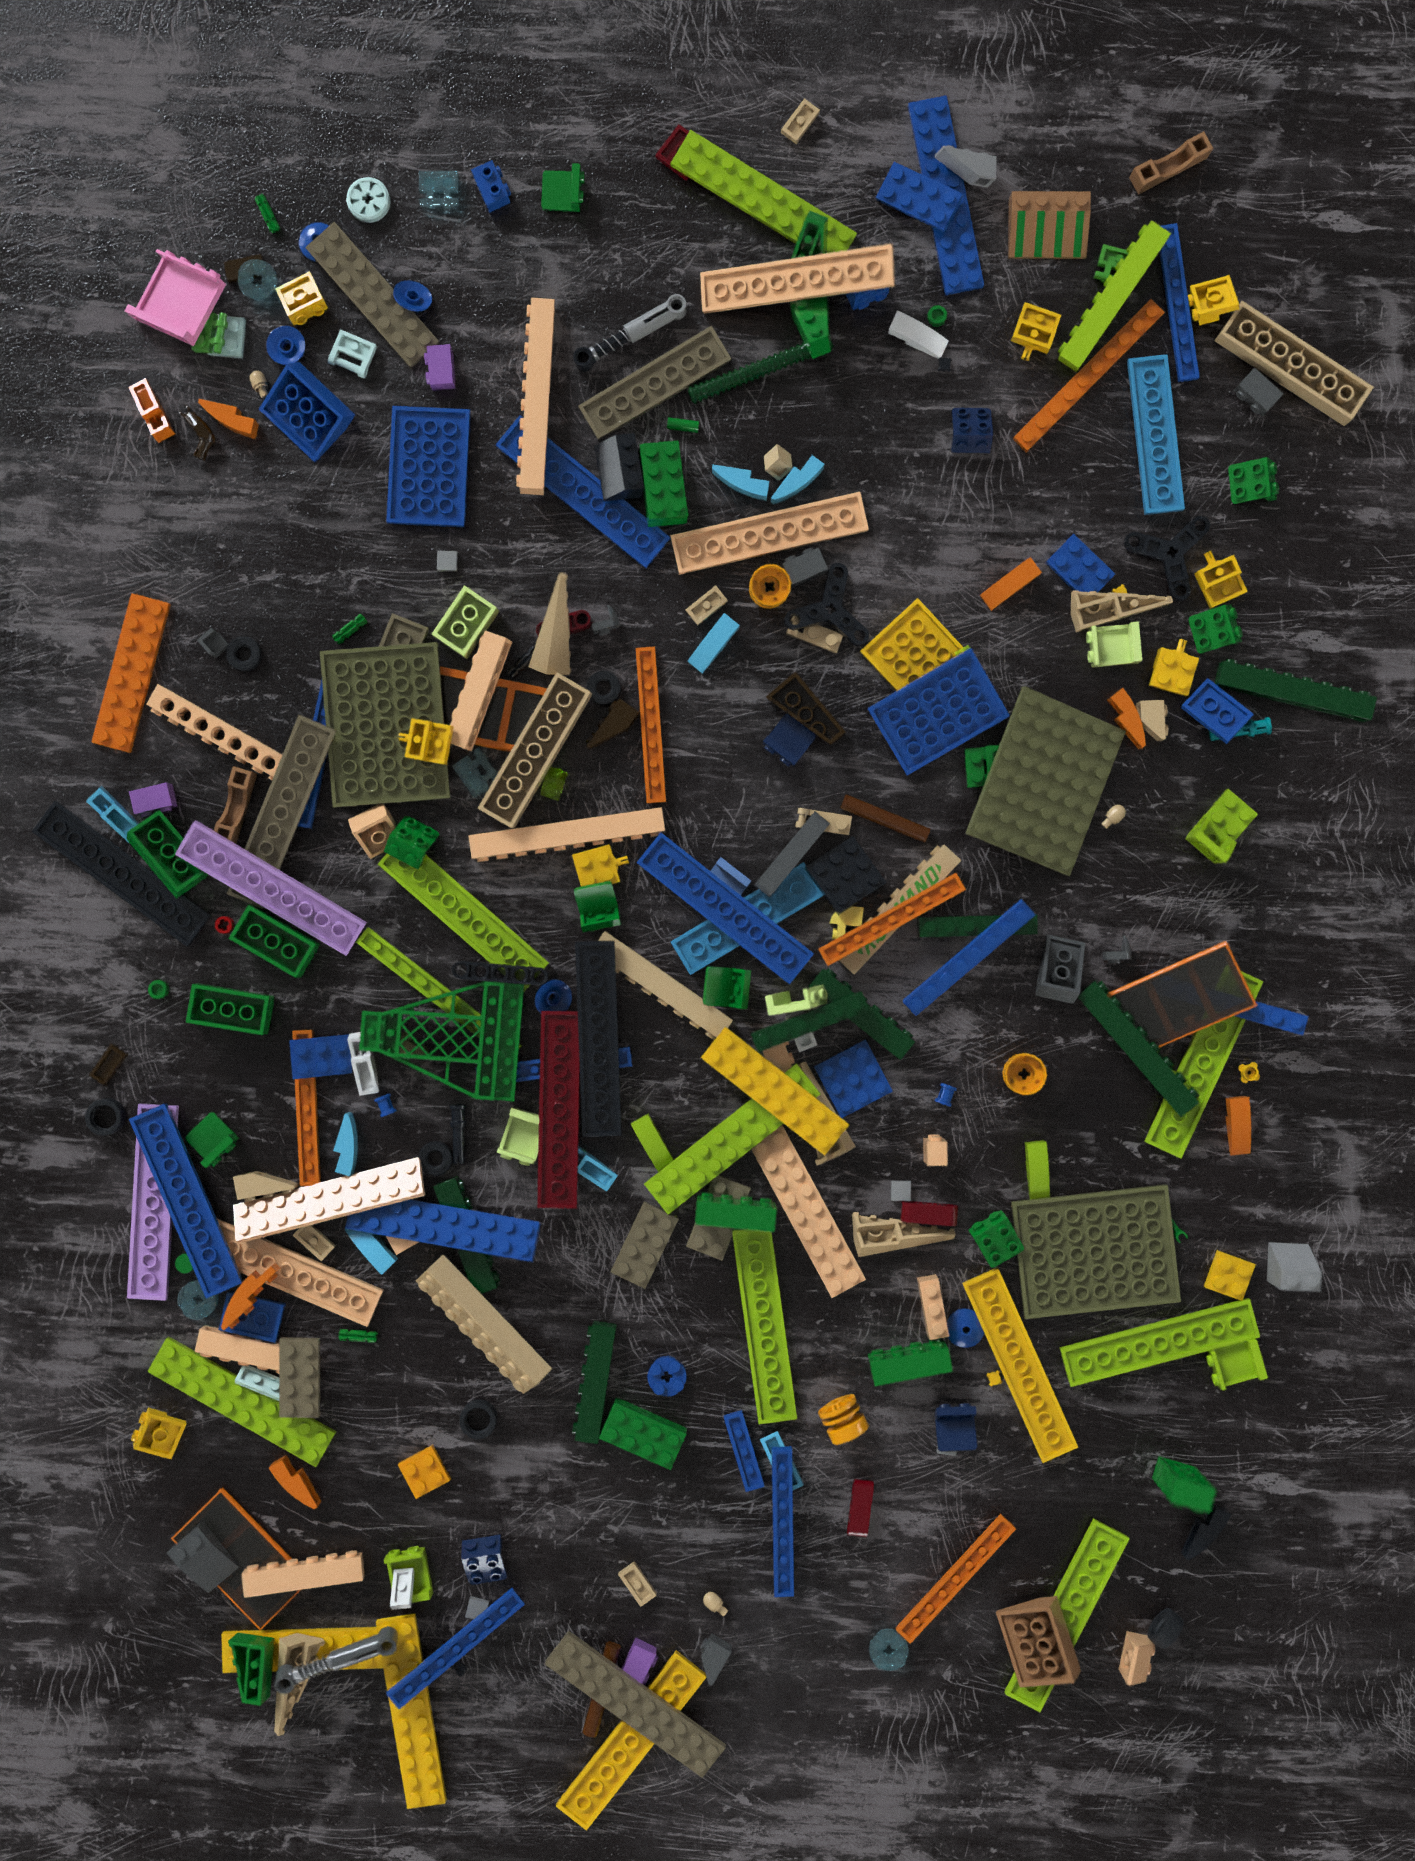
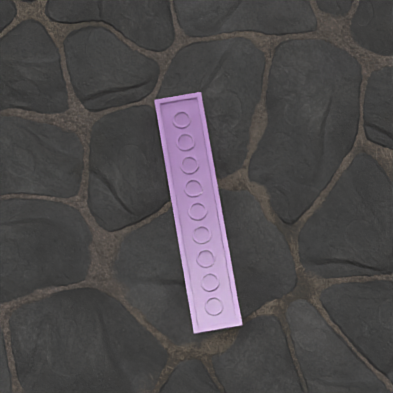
(270, 888)
(149, 1230)

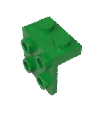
(563, 189)
(1253, 480)
(1215, 628)
(410, 841)
(597, 906)
(726, 987)
(212, 1139)
(996, 1238)

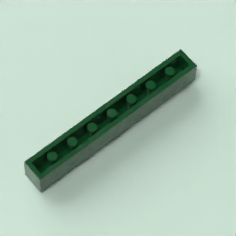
(1295, 691)
(1139, 1048)

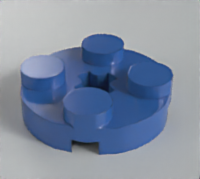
(661, 1386)

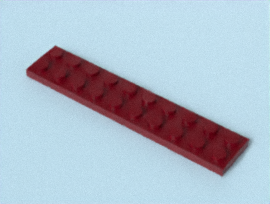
(558, 1110)

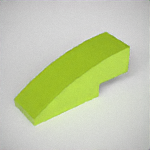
(652, 1142)
(1037, 1169)

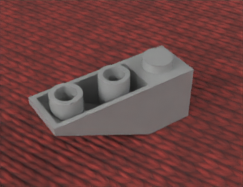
(971, 166)

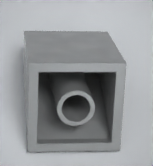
(1293, 1267)

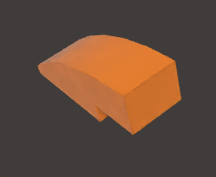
(151, 410)
(231, 418)
(1010, 583)
(1128, 717)
(1238, 1125)
(295, 1482)

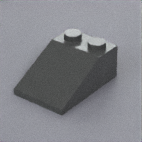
(1060, 969)
(203, 1558)

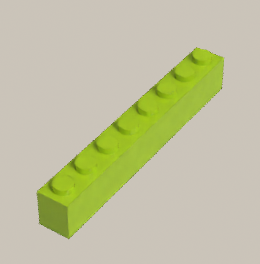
(1114, 295)

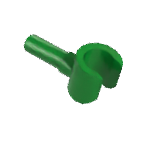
(1177, 1231)

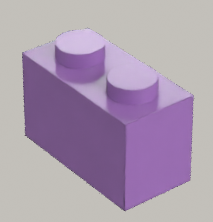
(440, 366)
(153, 799)
(639, 1660)

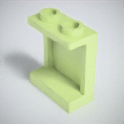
(1114, 645)
(781, 1001)
(521, 1137)

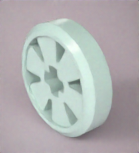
(359, 193)

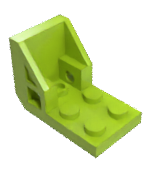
(1220, 827)

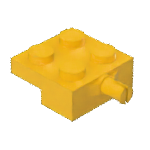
(1035, 329)
(1220, 580)
(1174, 670)
(428, 741)
(598, 866)

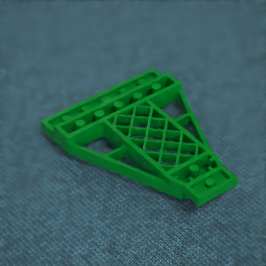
(497, 1042)

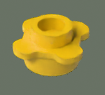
(1249, 1077)

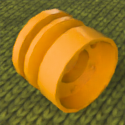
(765, 575)
(1031, 1083)
(843, 1419)

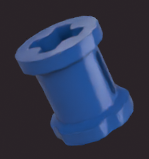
(945, 1094)
(385, 1105)

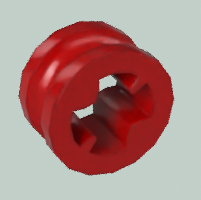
(230, 927)

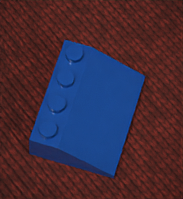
(306, 410)

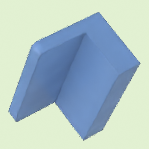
(730, 876)

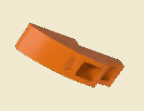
(243, 1299)

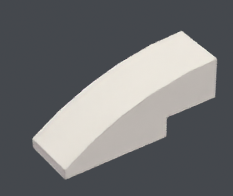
(917, 335)
(363, 1067)

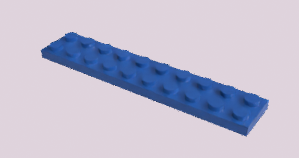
(957, 246)
(584, 495)
(725, 908)
(186, 1200)
(451, 1228)

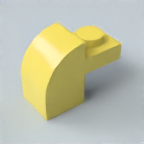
(850, 917)

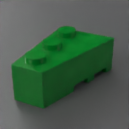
(812, 236)
(812, 322)
(254, 1666)

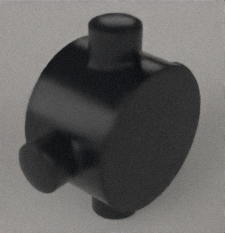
(944, 364)

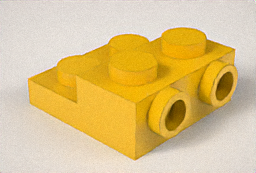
(301, 299)
(1212, 299)
(158, 1433)

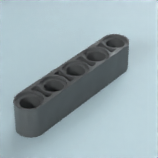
(792, 854)

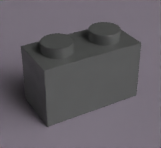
(1258, 392)
(805, 566)

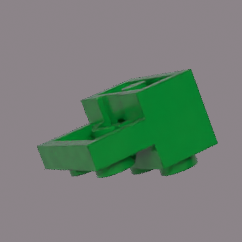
(975, 764)

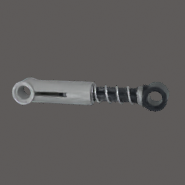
(632, 331)

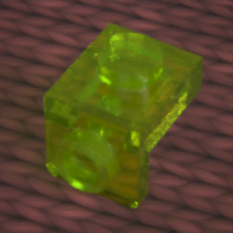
(554, 783)

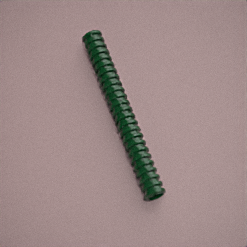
(750, 372)

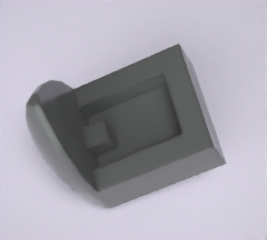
(604, 627)
(1115, 956)

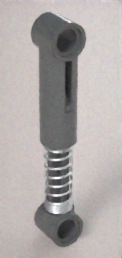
(376, 1645)

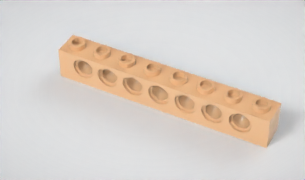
(162, 697)

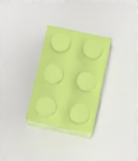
(465, 622)

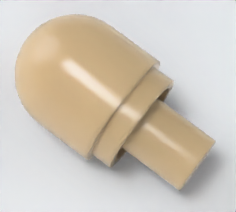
(259, 383)
(1114, 815)
(714, 1603)

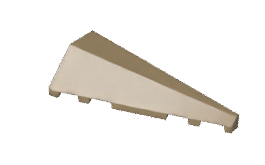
(1101, 608)
(552, 646)
(844, 1142)
(881, 1235)
(295, 1651)

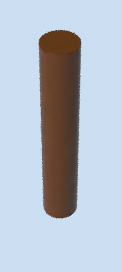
(885, 818)
(596, 1710)

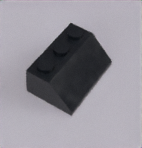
(619, 468)

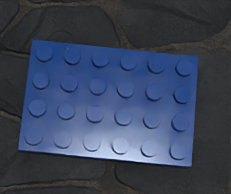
(428, 466)
(938, 711)

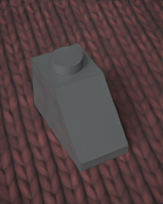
(714, 1656)

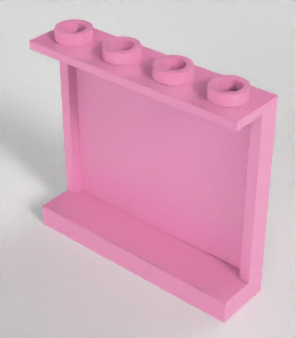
(178, 298)

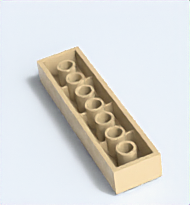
(1294, 364)
(535, 750)
(483, 1325)

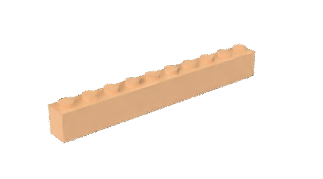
(536, 396)
(567, 833)

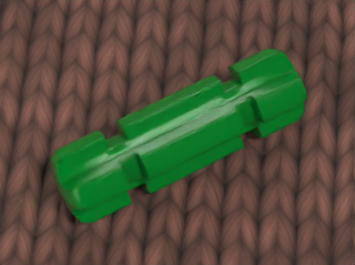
(267, 213)
(349, 629)
(357, 1336)

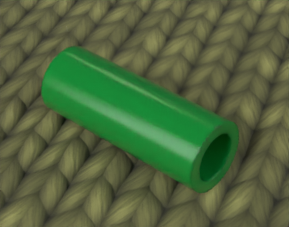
(683, 425)

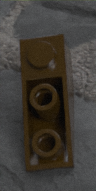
(617, 722)

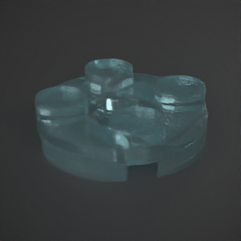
(246, 279)
(189, 1306)
(880, 1642)

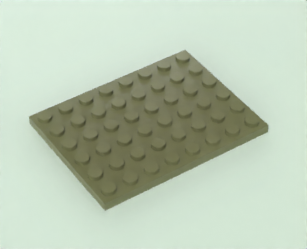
(370, 701)
(1045, 781)
(1096, 1251)

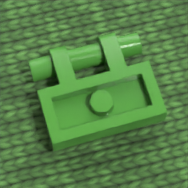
(1109, 259)
(207, 337)

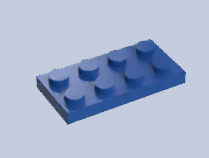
(919, 196)

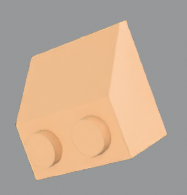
(373, 829)
(1136, 1658)

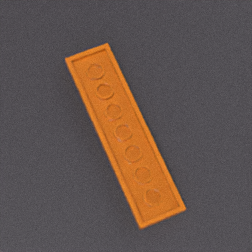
(131, 673)

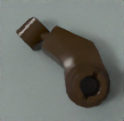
(204, 433)

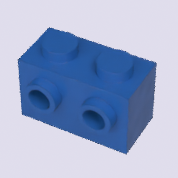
(490, 185)

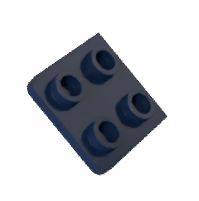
(971, 430)
(789, 740)
(955, 1427)
(483, 1559)

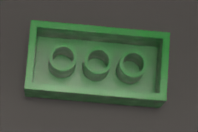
(663, 483)
(157, 843)
(274, 941)
(230, 1009)
(735, 1213)
(909, 1362)
(643, 1433)
(1184, 1485)

